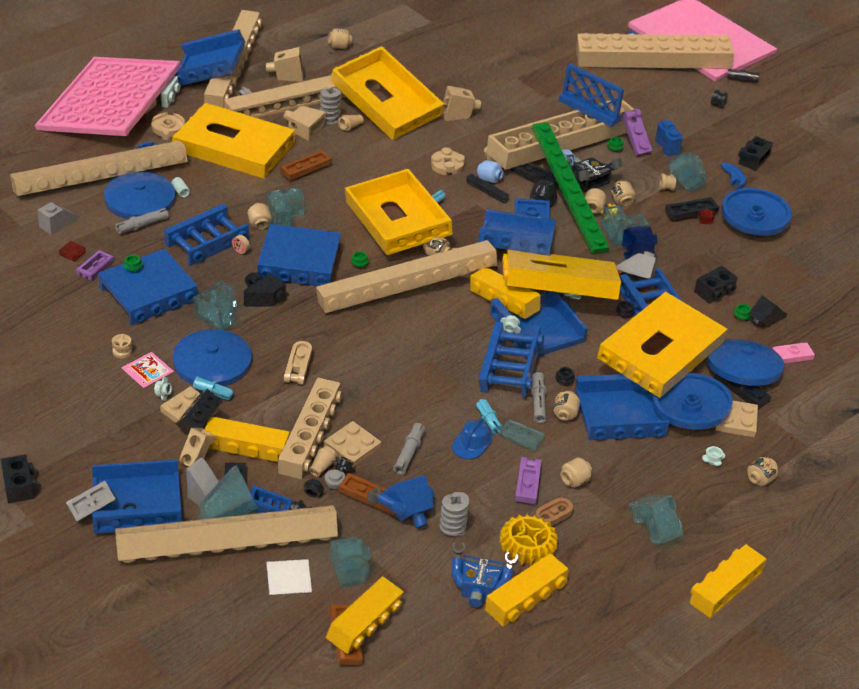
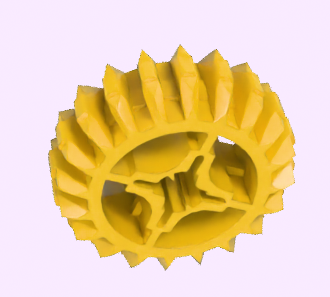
(524, 538)

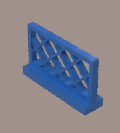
(590, 106)

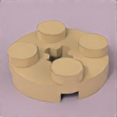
(167, 125)
(447, 162)

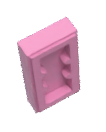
(795, 352)

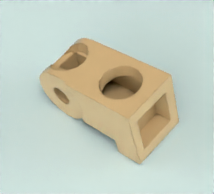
(196, 445)

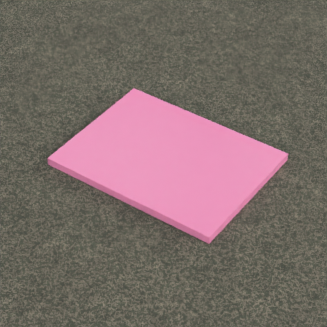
(695, 18)
(108, 96)

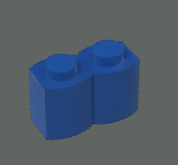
(668, 138)

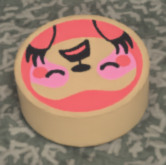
(241, 244)

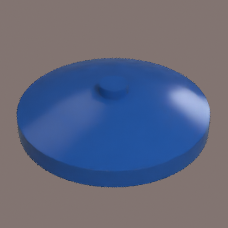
(138, 194)
(756, 211)
(212, 356)
(746, 362)
(695, 403)

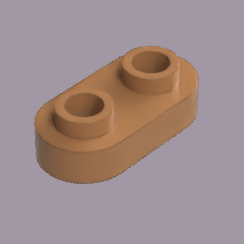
(555, 511)

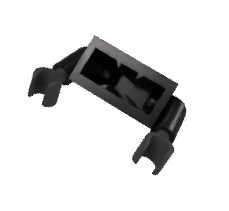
(592, 173)

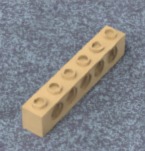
(309, 428)

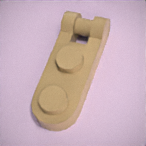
(298, 362)

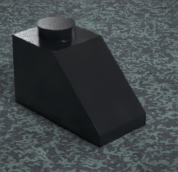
(265, 292)
(766, 312)

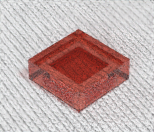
(72, 251)

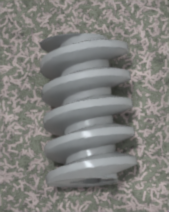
(330, 104)
(454, 514)

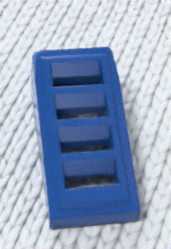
(260, 495)

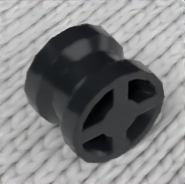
(719, 98)

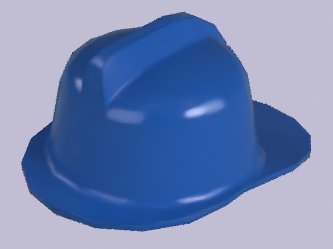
(472, 440)

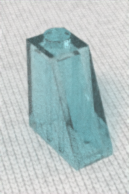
(228, 497)

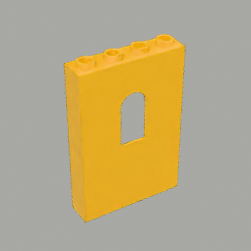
(411, 100)
(251, 151)
(424, 215)
(561, 274)
(693, 337)

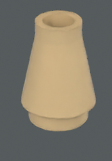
(348, 122)
(323, 461)

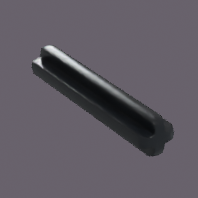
(487, 188)

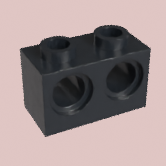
(755, 153)
(715, 284)
(199, 411)
(17, 478)

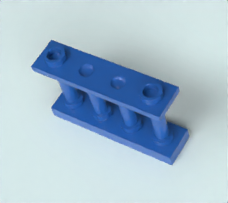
(200, 223)
(630, 293)
(496, 349)

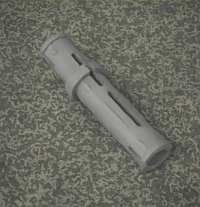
(135, 223)
(539, 391)
(412, 442)

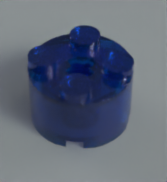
(637, 240)

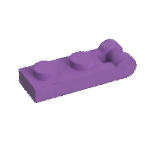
(636, 132)
(528, 480)

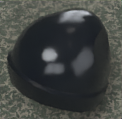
(545, 191)

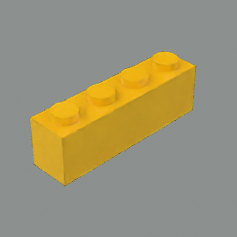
(518, 300)
(247, 439)
(727, 580)
(526, 589)
(364, 615)

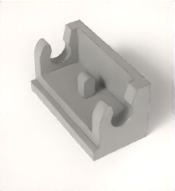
(91, 500)

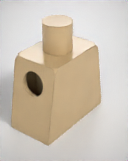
(287, 65)
(459, 104)
(305, 121)

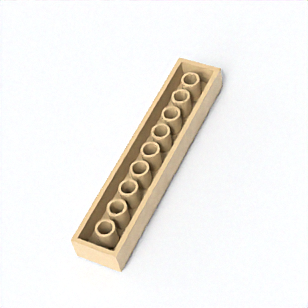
(654, 51)
(571, 130)

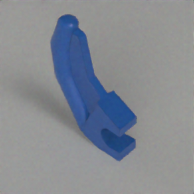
(737, 176)

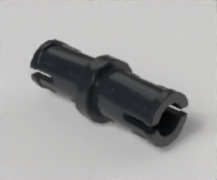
(743, 75)

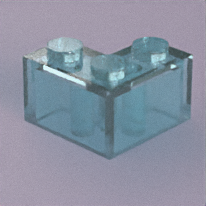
(688, 170)
(285, 205)
(615, 221)
(216, 305)
(659, 515)
(350, 561)

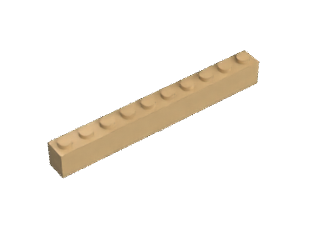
(223, 86)
(285, 97)
(98, 168)
(406, 276)
(226, 533)

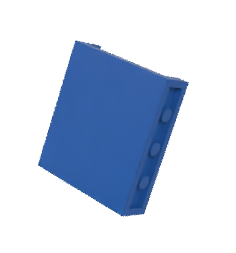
(210, 57)
(518, 232)
(299, 254)
(150, 290)
(556, 319)
(617, 408)
(149, 485)

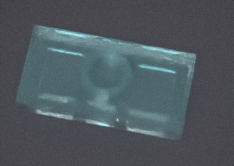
(522, 434)

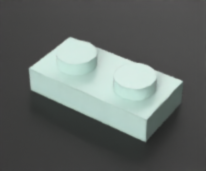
(169, 92)

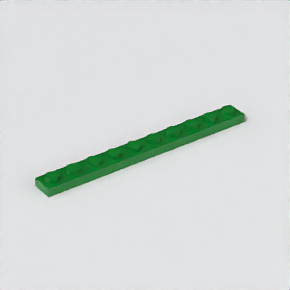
(570, 188)

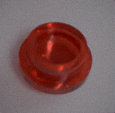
(706, 216)

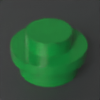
(615, 144)
(359, 259)
(133, 263)
(742, 312)

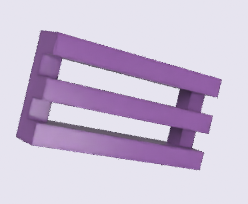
(98, 265)

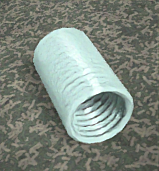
(181, 188)

